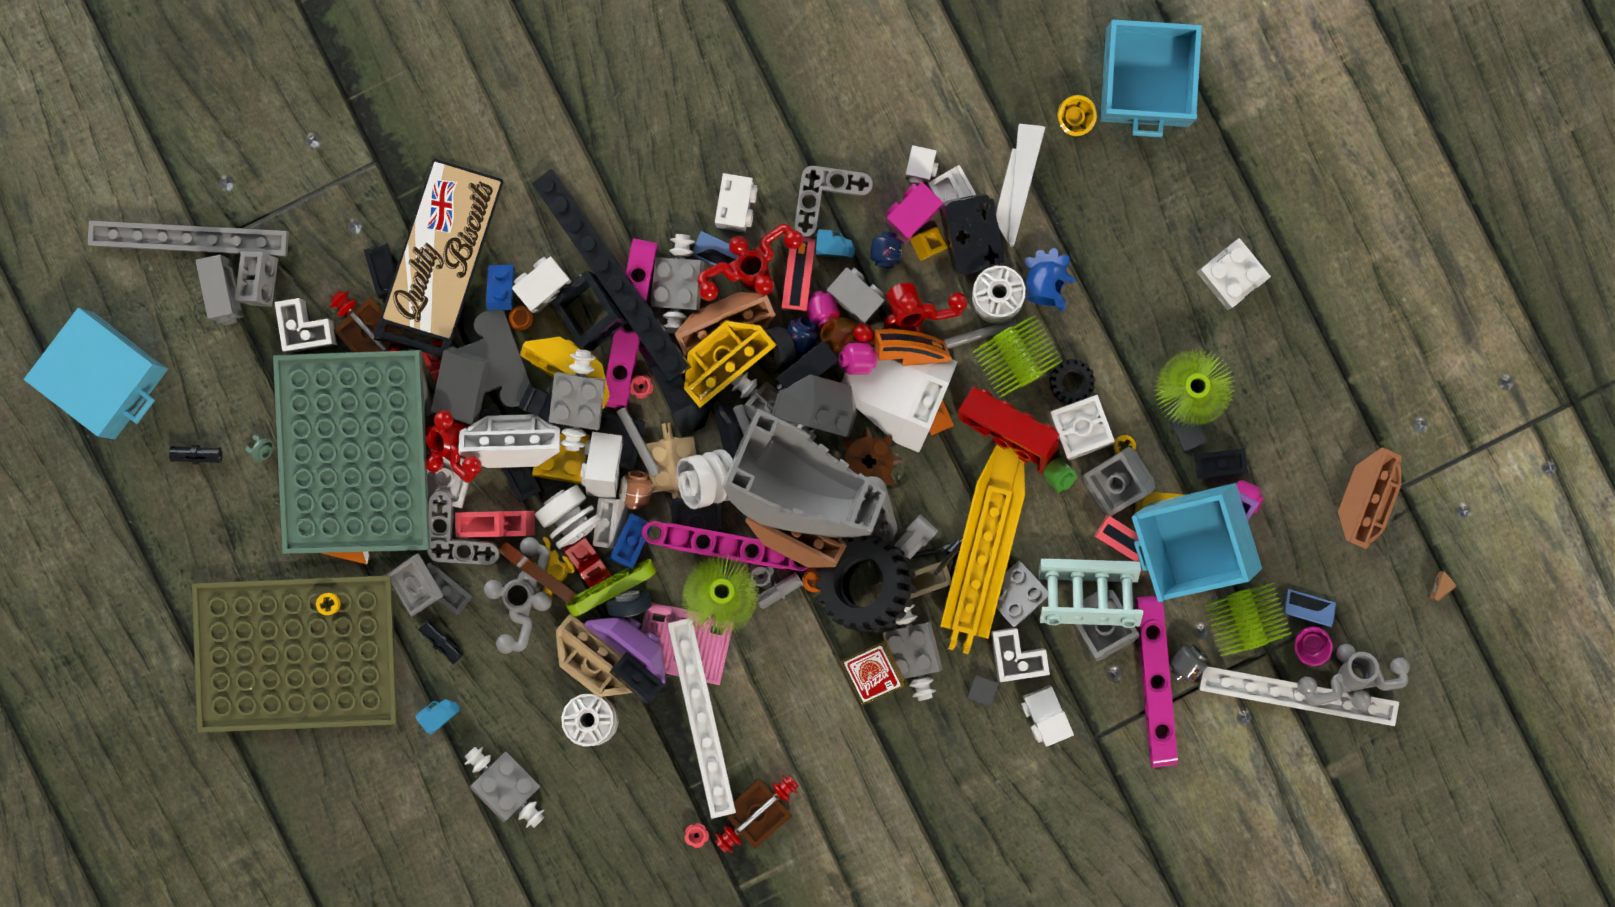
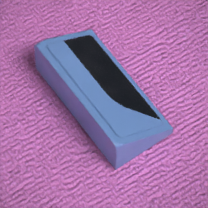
(712, 250)
(1309, 608)

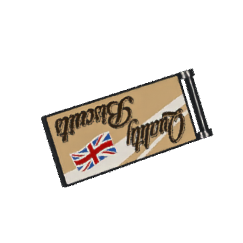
(440, 256)

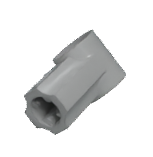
(916, 536)

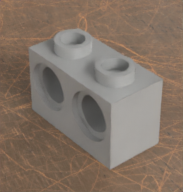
(256, 278)

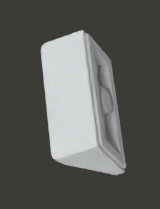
(613, 517)

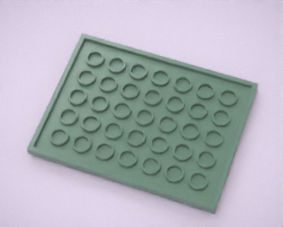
(351, 452)

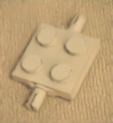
(666, 455)

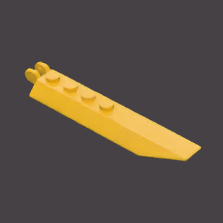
(985, 548)

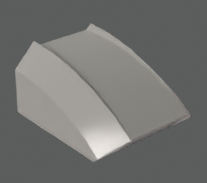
(1119, 481)
(1105, 639)

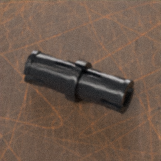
(195, 454)
(441, 641)

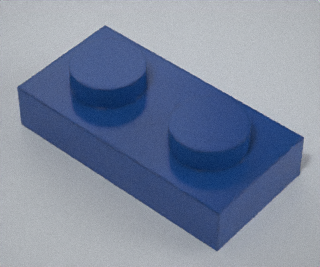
(500, 287)
(629, 542)

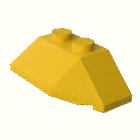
(554, 356)
(723, 358)

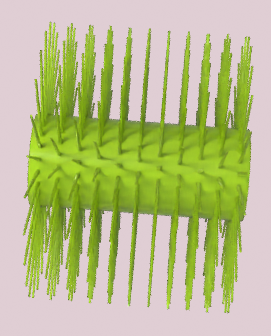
(1017, 355)
(1205, 387)
(724, 588)
(1247, 620)

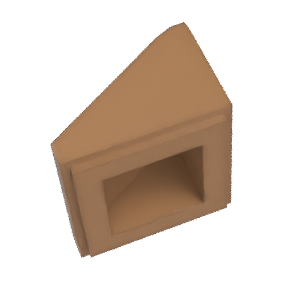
(1442, 586)

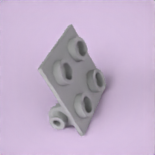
(1020, 594)

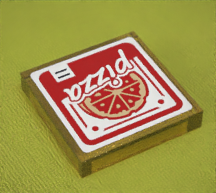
(873, 672)

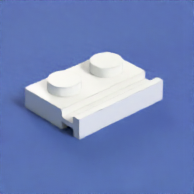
(952, 185)

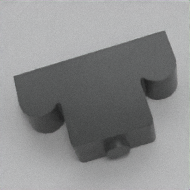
(501, 347)

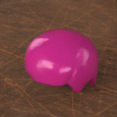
(1313, 646)

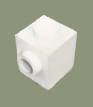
(921, 165)

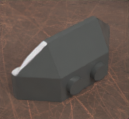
(818, 405)

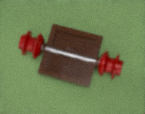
(360, 325)
(758, 813)

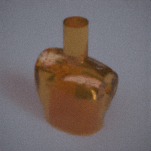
(838, 333)

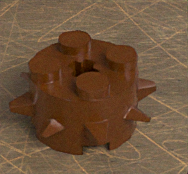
(878, 450)

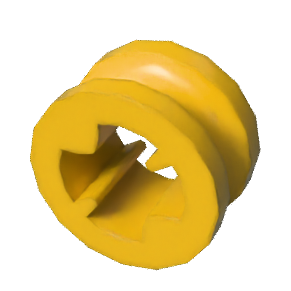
(1123, 438)
(322, 598)

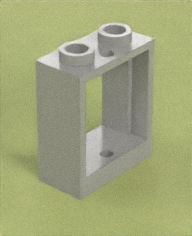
(219, 289)

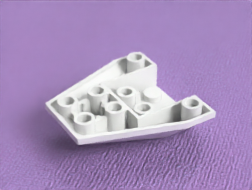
(902, 397)

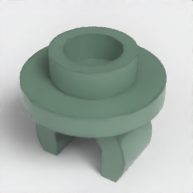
(261, 450)

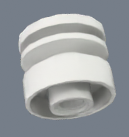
(1001, 280)
(702, 478)
(568, 517)
(575, 717)

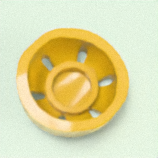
(1075, 116)

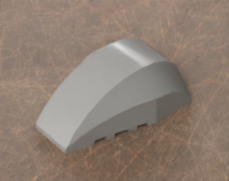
(797, 485)

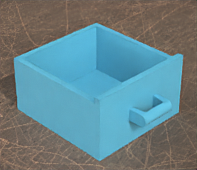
(1150, 74)
(96, 375)
(1196, 542)

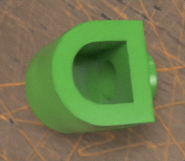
(1059, 475)

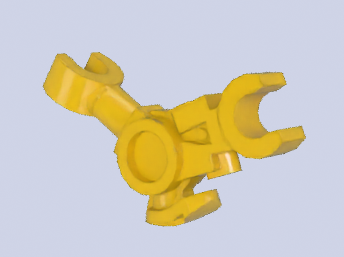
(556, 567)

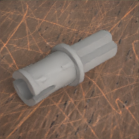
(779, 590)

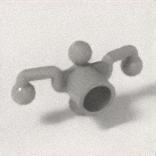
(520, 614)
(1347, 681)

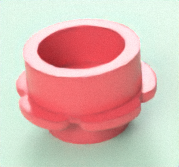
(636, 381)
(699, 841)

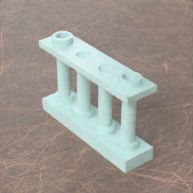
(1090, 570)

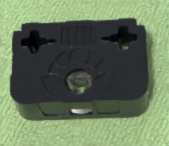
(980, 230)

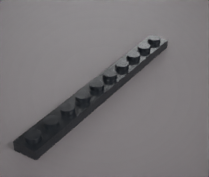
(611, 275)

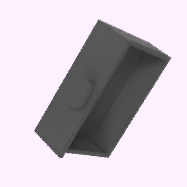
(461, 385)

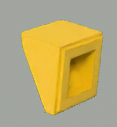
(928, 243)

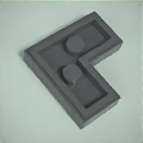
(1188, 436)

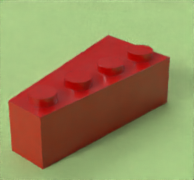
(1010, 428)

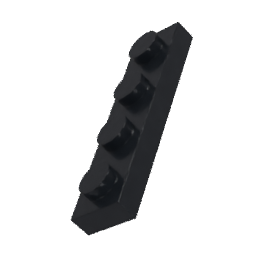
(520, 478)

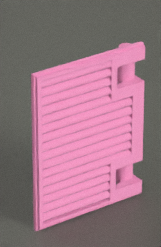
(712, 650)

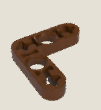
(536, 572)

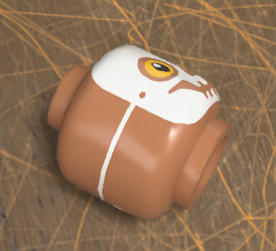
(635, 489)

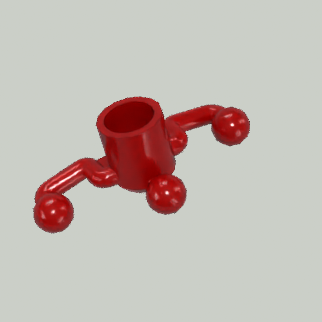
(760, 255)
(910, 312)
(444, 442)

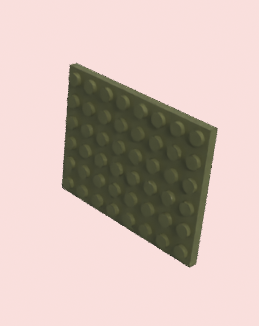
(283, 665)

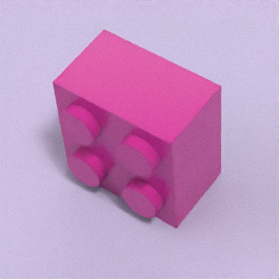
(913, 212)

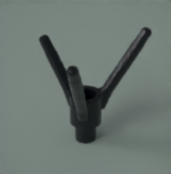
(952, 551)

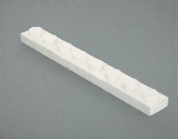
(1287, 694)
(701, 718)

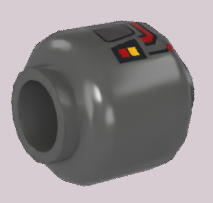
(1188, 663)

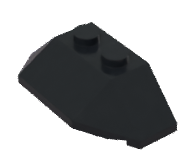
(682, 408)
(729, 428)

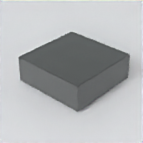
(982, 690)

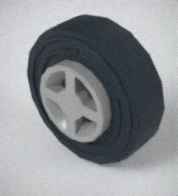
(629, 603)

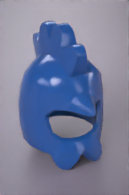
(1047, 278)

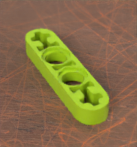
(611, 587)

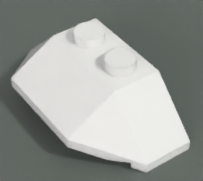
(510, 441)

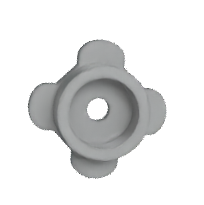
(765, 571)

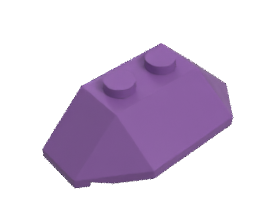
(626, 636)

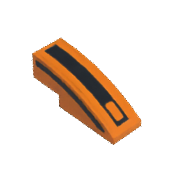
(909, 347)

